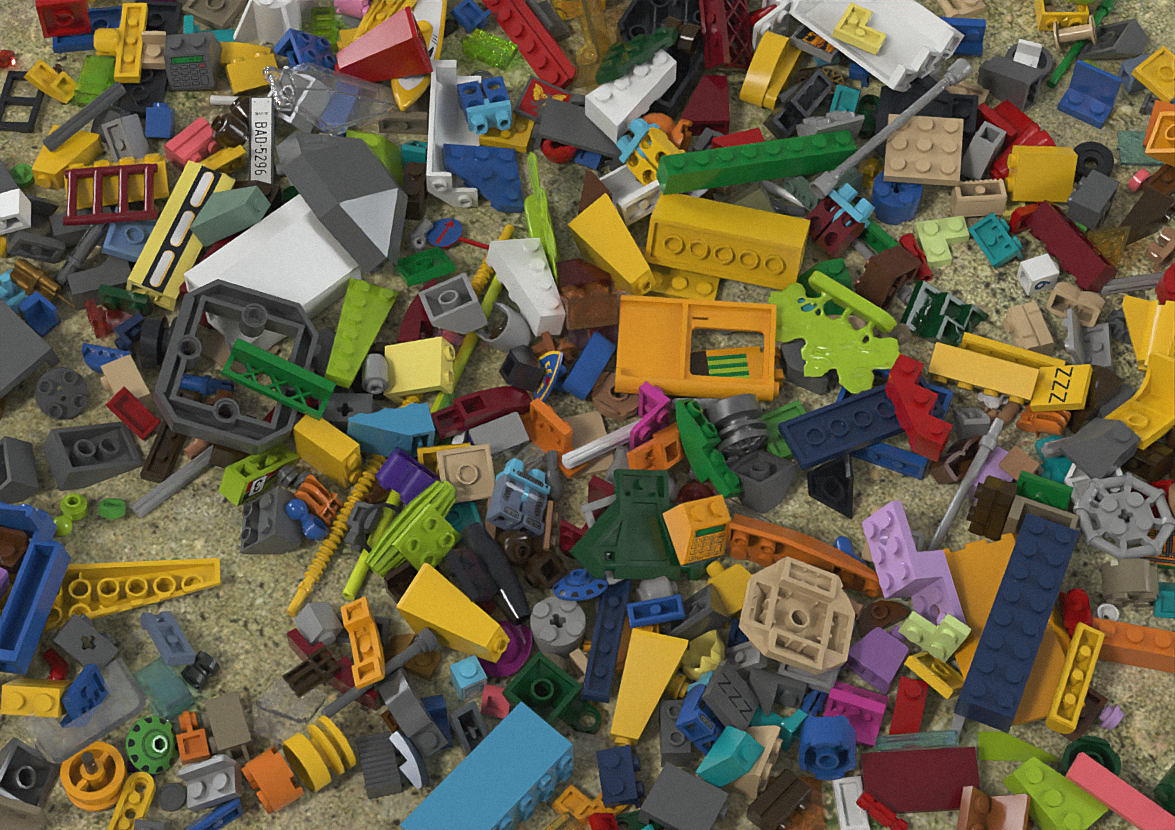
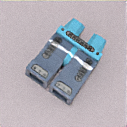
(519, 499)

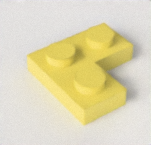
(853, 30)

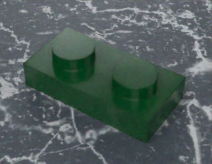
(124, 300)

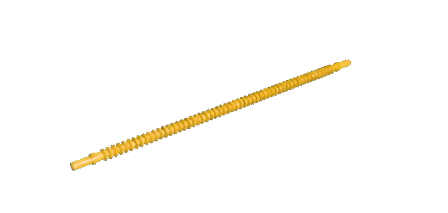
(368, 476)

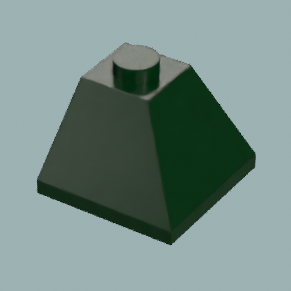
(543, 689)

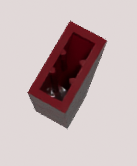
(709, 106)

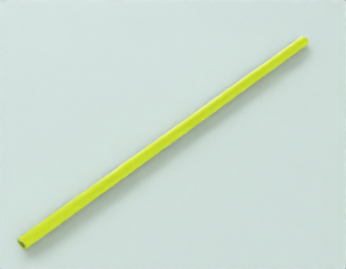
(459, 363)

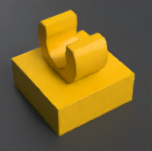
(870, 170)

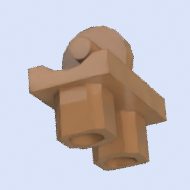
(1162, 255)

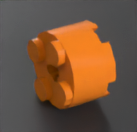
(274, 780)

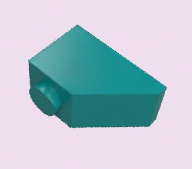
(729, 757)

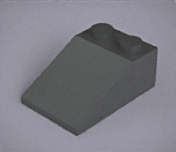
(90, 454)

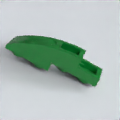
(699, 444)

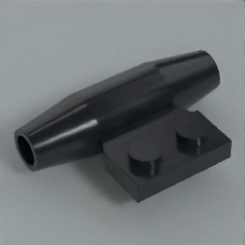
(488, 574)

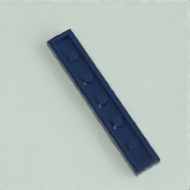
(606, 642)

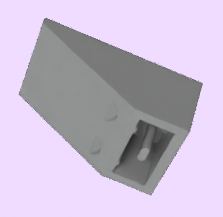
(833, 122)

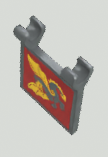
(536, 94)

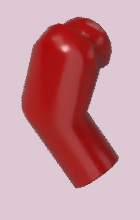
(59, 666)

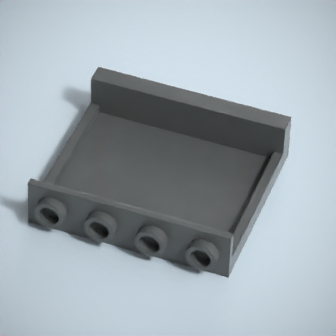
(20, 350)

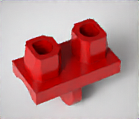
(1075, 609)

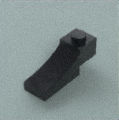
(798, 104)

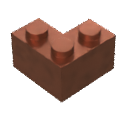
(886, 275)

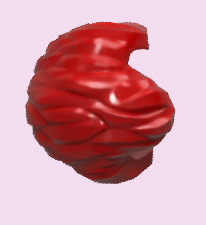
(556, 151)

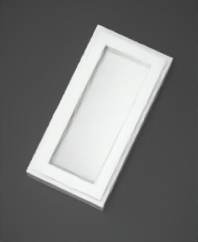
(849, 814)

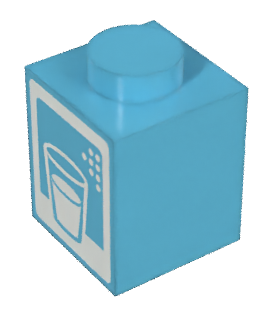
(468, 678)

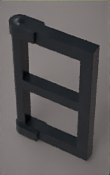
(5, 99)

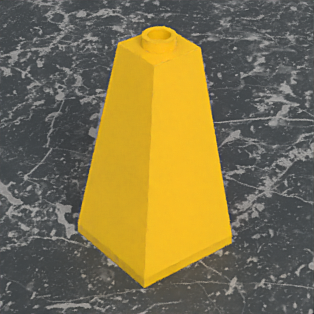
(609, 246)
(451, 616)
(647, 674)

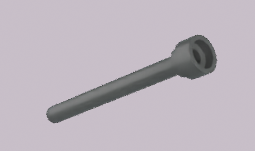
(423, 642)

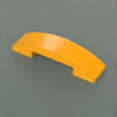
(365, 642)

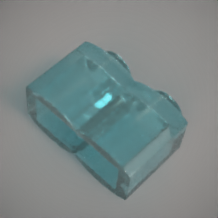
(163, 689)

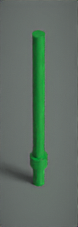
(1103, 9)

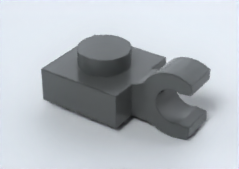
(353, 523)

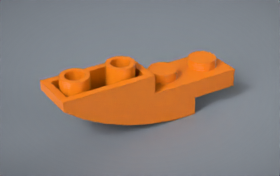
(660, 452)

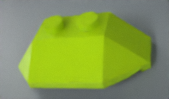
(386, 151)

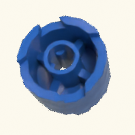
(895, 200)
(827, 747)

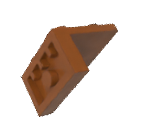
(988, 812)

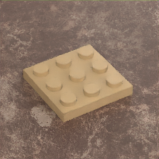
(925, 151)

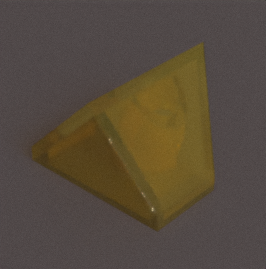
(1110, 242)

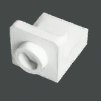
(1028, 53)

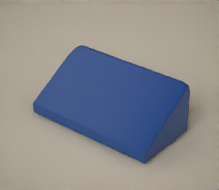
(655, 611)
(218, 817)

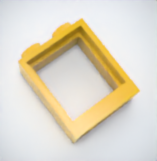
(1064, 19)

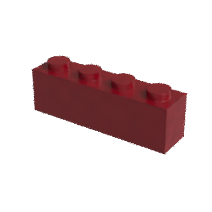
(1070, 246)

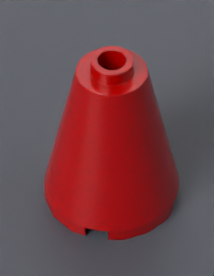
(1028, 137)

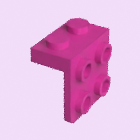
(655, 412)

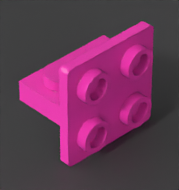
(862, 709)

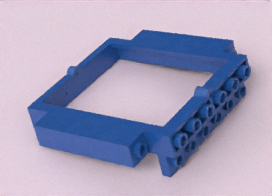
(33, 587)

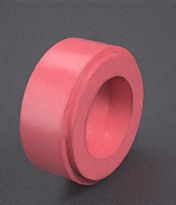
(1138, 179)

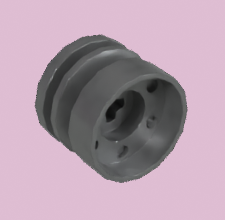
(738, 424)

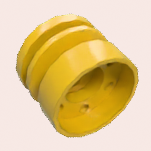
(324, 750)

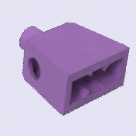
(878, 658)

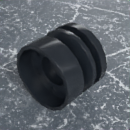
(155, 341)

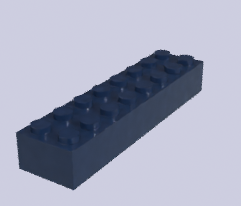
(1016, 623)

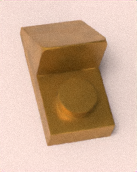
(422, 665)

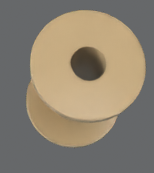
(1075, 33)

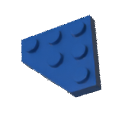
(490, 171)

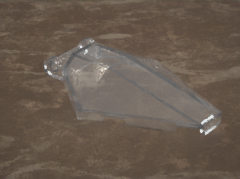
(330, 97)

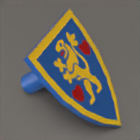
(553, 373)

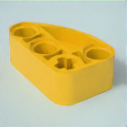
(764, 67)

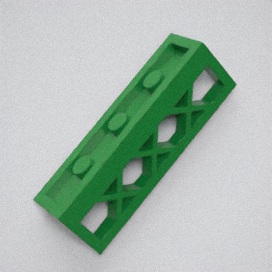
(283, 371)

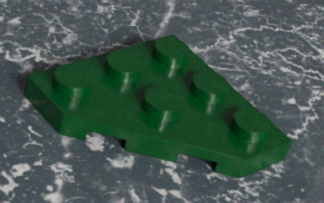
(640, 49)

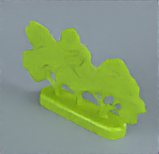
(539, 217)
(834, 341)

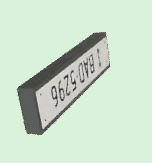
(261, 139)

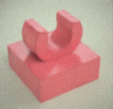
(494, 702)

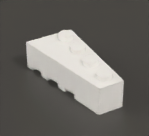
(629, 97)
(528, 278)

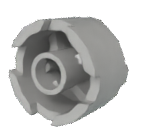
(557, 626)

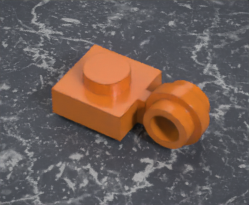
(192, 744)

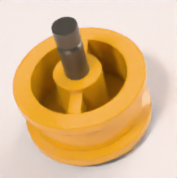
(94, 777)

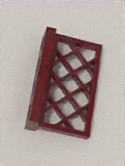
(715, 36)

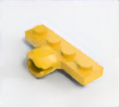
(124, 42)

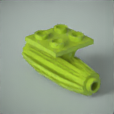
(417, 532)

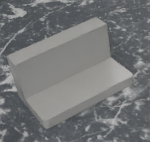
(126, 138)
(502, 434)

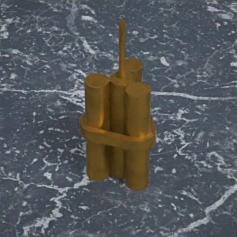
(34, 279)

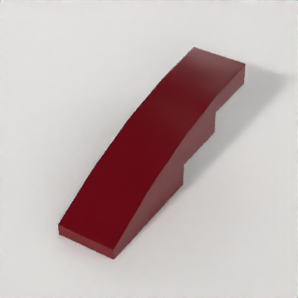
(344, 680)

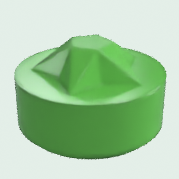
(22, 175)
(112, 508)

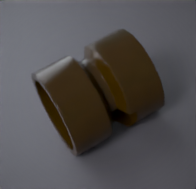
(688, 38)

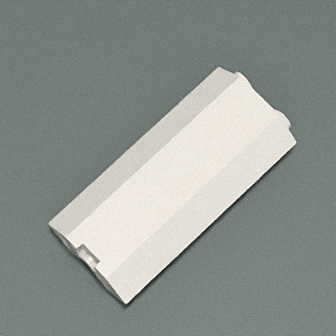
(448, 126)

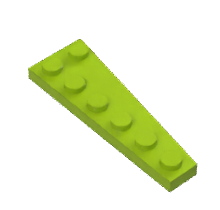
(358, 326)

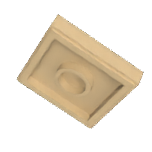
(468, 471)

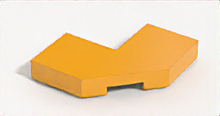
(581, 806)

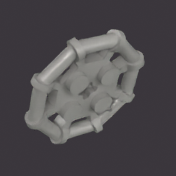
(1126, 503)

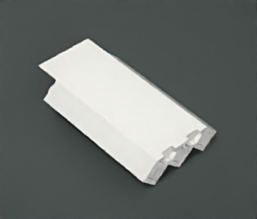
(912, 39)
(281, 256)

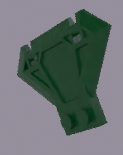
(635, 533)

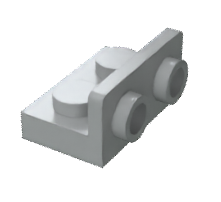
(212, 782)

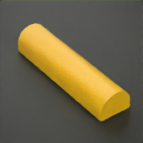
(1074, 679)

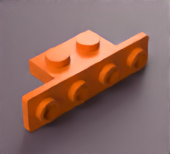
(550, 433)

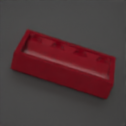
(919, 778)

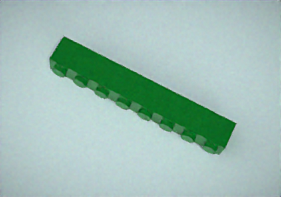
(754, 162)

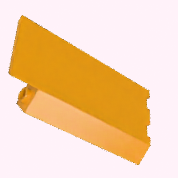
(977, 577)

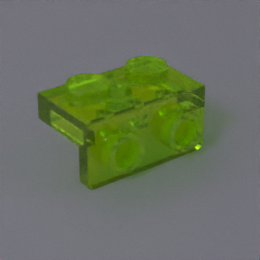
(489, 49)

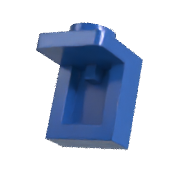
(470, 15)

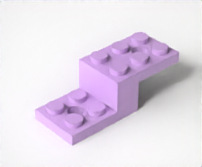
(908, 572)

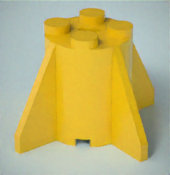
(1150, 328)

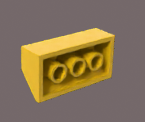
(110, 183)
(982, 372)

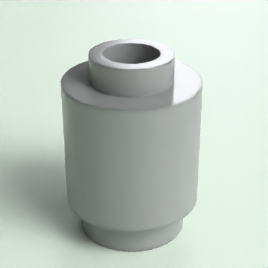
(374, 374)

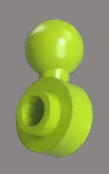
(70, 513)

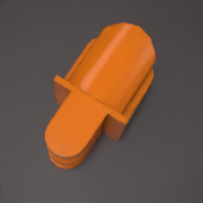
(1043, 422)
(319, 500)

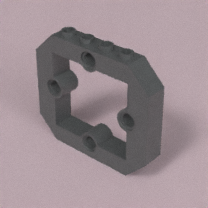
(235, 304)

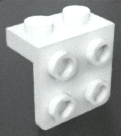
(775, 21)

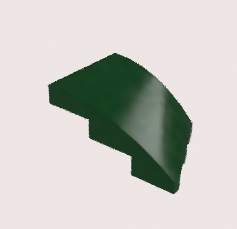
(940, 315)

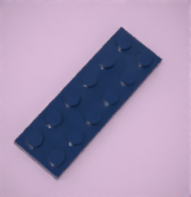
(844, 426)

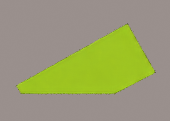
(1005, 747)

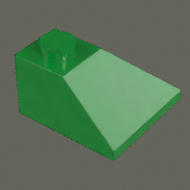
(835, 270)

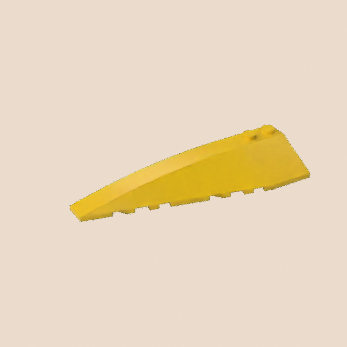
(121, 586)

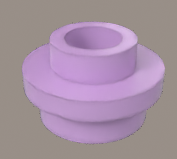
(1110, 716)

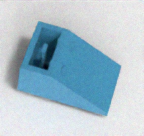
(391, 428)

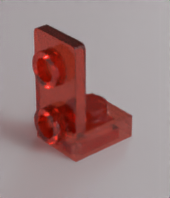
(103, 320)

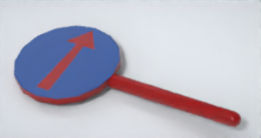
(447, 233)

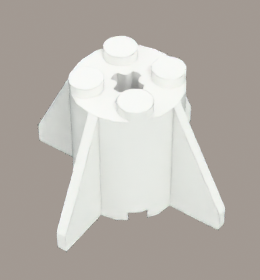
(272, 18)

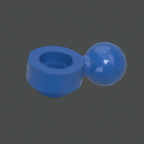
(312, 526)

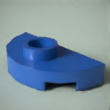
(96, 356)

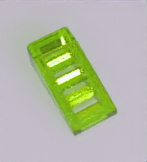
(324, 17)

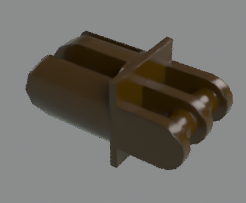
(309, 674)

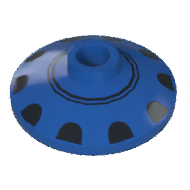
(579, 586)

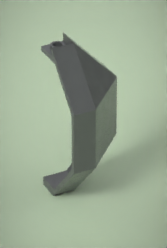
(348, 194)

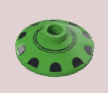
(142, 749)

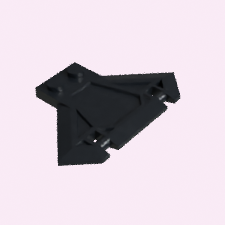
(944, 106)

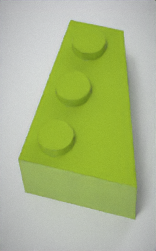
(1054, 799)

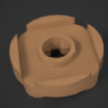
(610, 406)

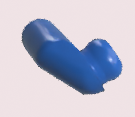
(845, 545)

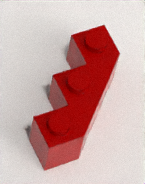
(915, 409)

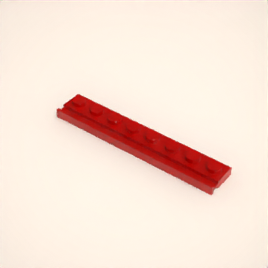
(533, 41)

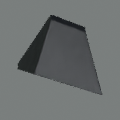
(833, 484)

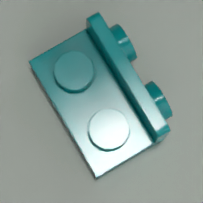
(994, 240)

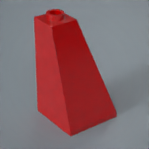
(387, 51)

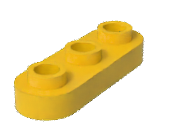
(133, 801)

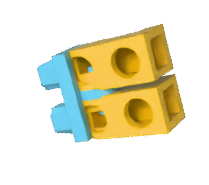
(645, 149)

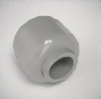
(655, 589)

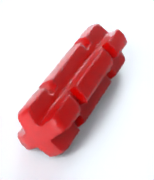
(880, 812)

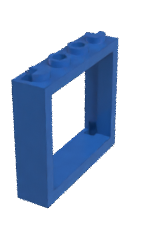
(892, 457)

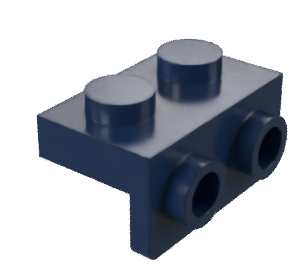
(619, 777)

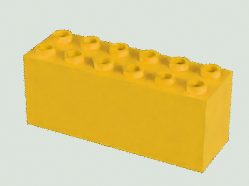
(727, 240)

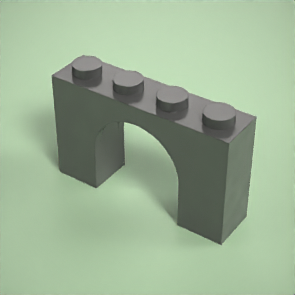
(86, 283)

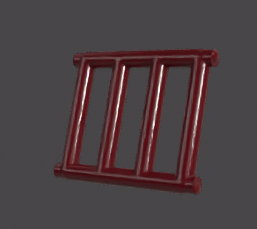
(122, 215)

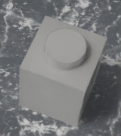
(318, 623)

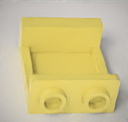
(419, 368)

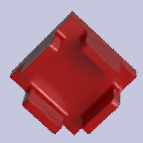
(63, 17)

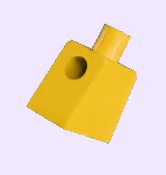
(731, 587)

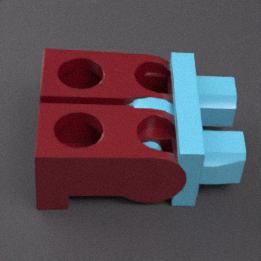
(837, 222)

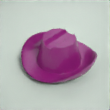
(515, 653)

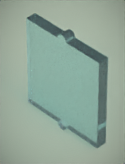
(1131, 149)

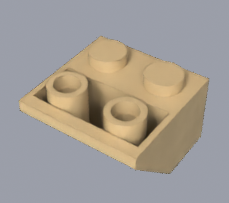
(758, 776)

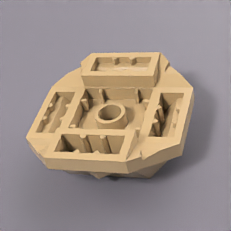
(798, 616)

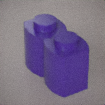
(405, 475)

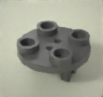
(73, 388)

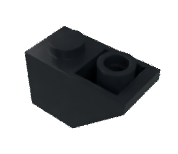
(522, 369)

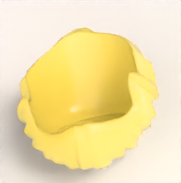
(703, 655)

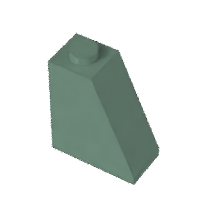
(229, 213)

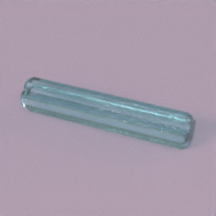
(917, 740)

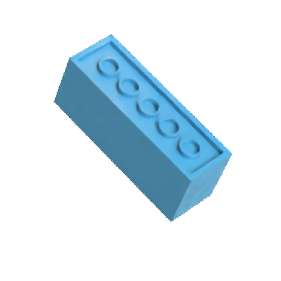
(499, 778)

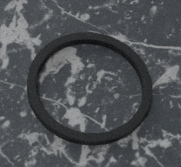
(364, 517)

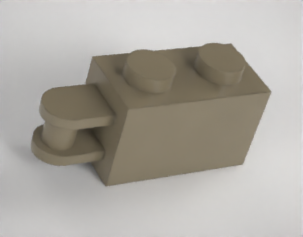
(229, 727)

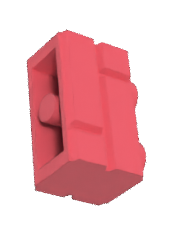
(191, 144)

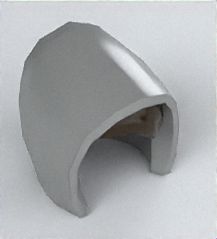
(510, 334)

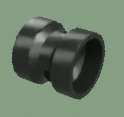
(199, 672)

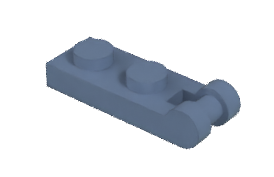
(168, 638)

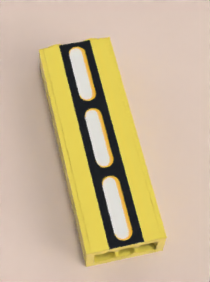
(172, 245)

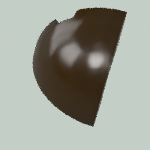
(1102, 388)

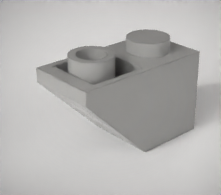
(982, 151)

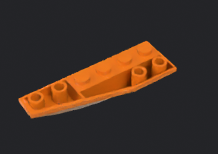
(769, 543)

